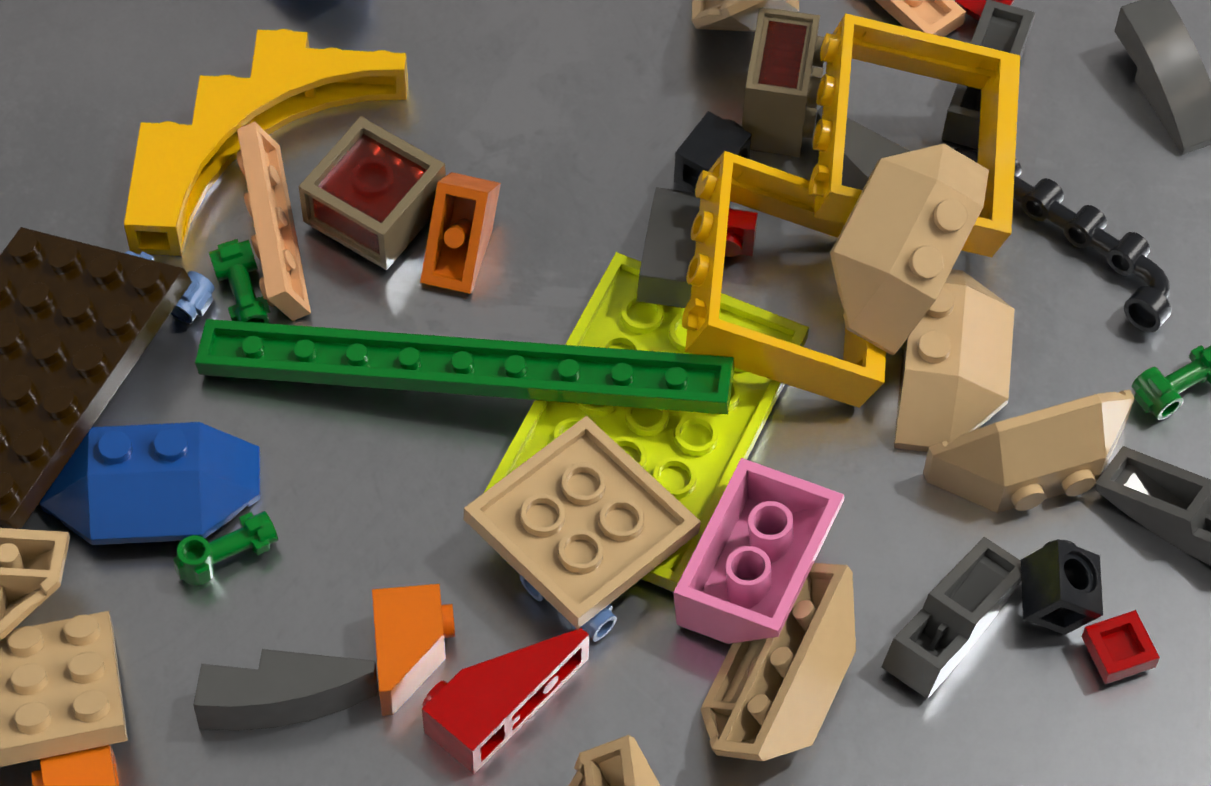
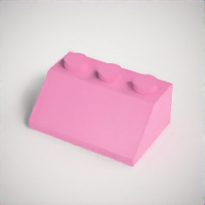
(754, 555)

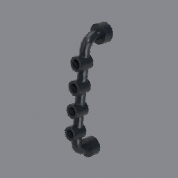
(1148, 304)

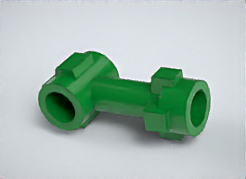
(233, 262)
(1161, 393)
(198, 556)

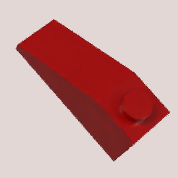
(496, 697)

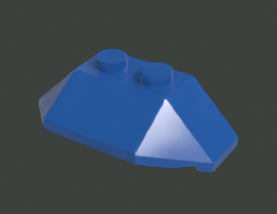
(154, 483)

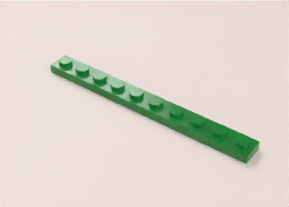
(466, 366)

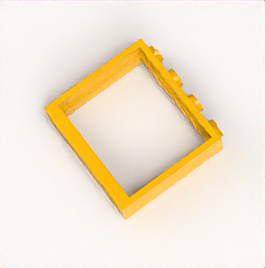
(933, 57)
(787, 198)

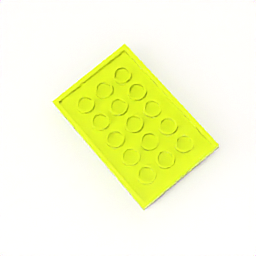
(681, 449)

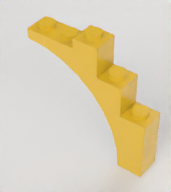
(287, 82)

